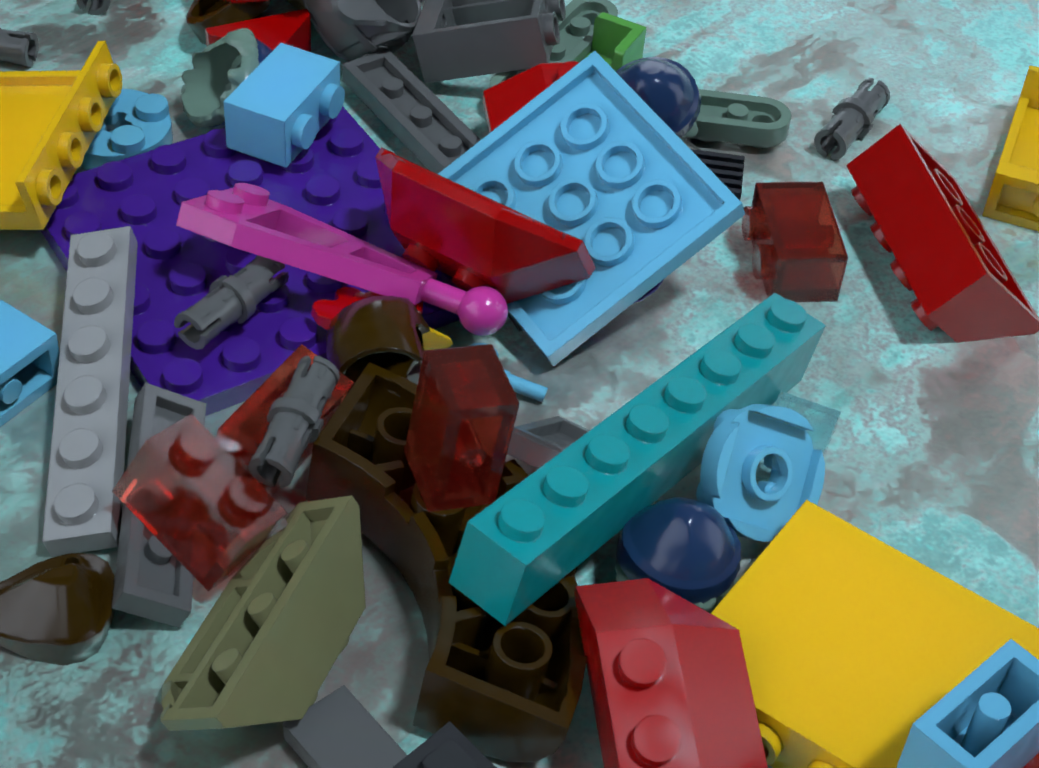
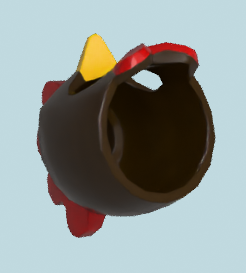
(376, 331)

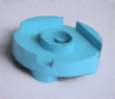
(138, 126)
(731, 464)

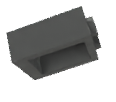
(485, 36)

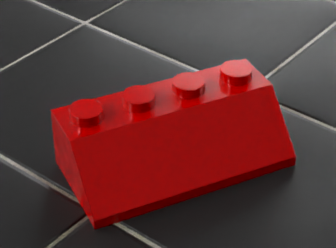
(938, 243)

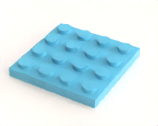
(610, 174)

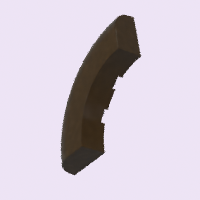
(496, 683)

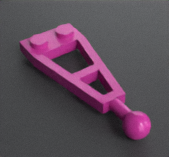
(255, 224)

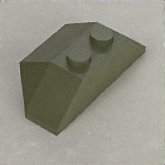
(274, 625)

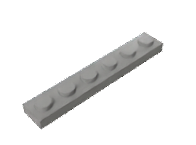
(91, 394)

